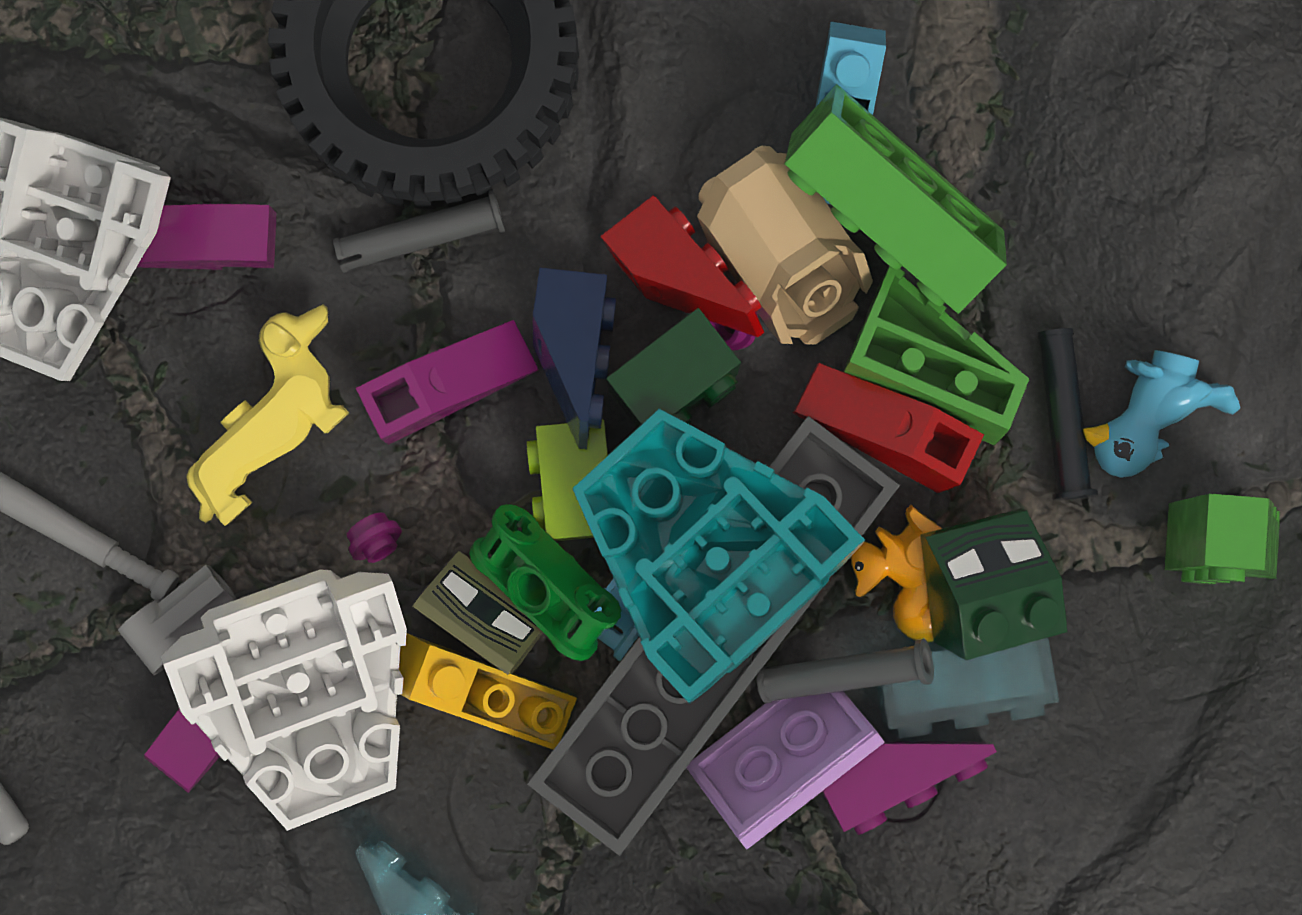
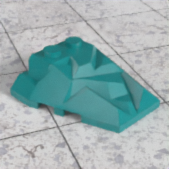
(707, 547)

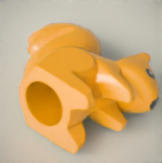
(903, 562)

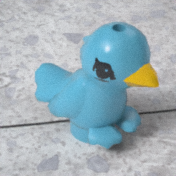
(1159, 398)

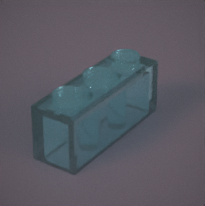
(969, 690)

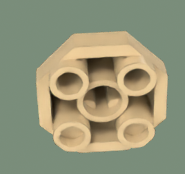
(783, 247)

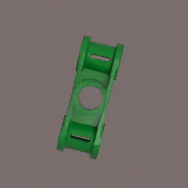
(545, 582)

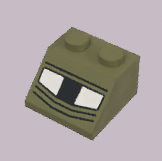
(478, 614)

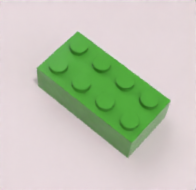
(895, 201)

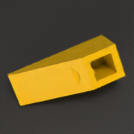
(483, 693)

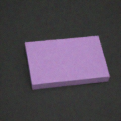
(782, 760)

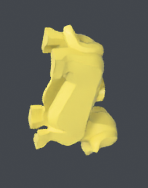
(275, 423)

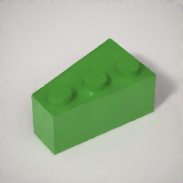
(932, 359)
(1222, 538)

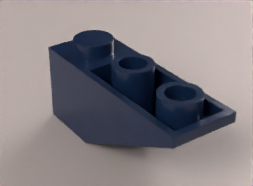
(567, 338)

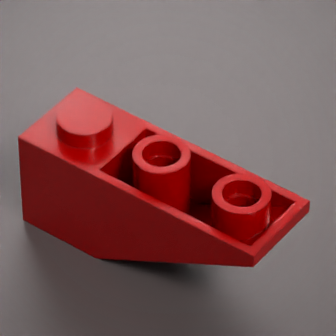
(671, 268)
(891, 427)

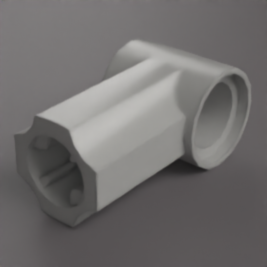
(163, 622)

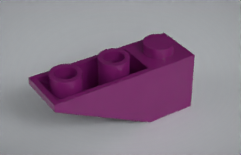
(445, 381)
(898, 774)

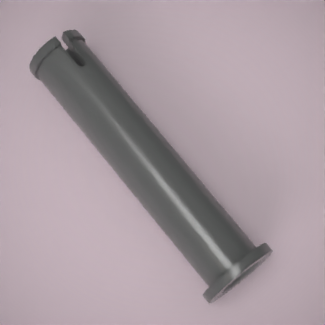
(419, 232)
(847, 672)

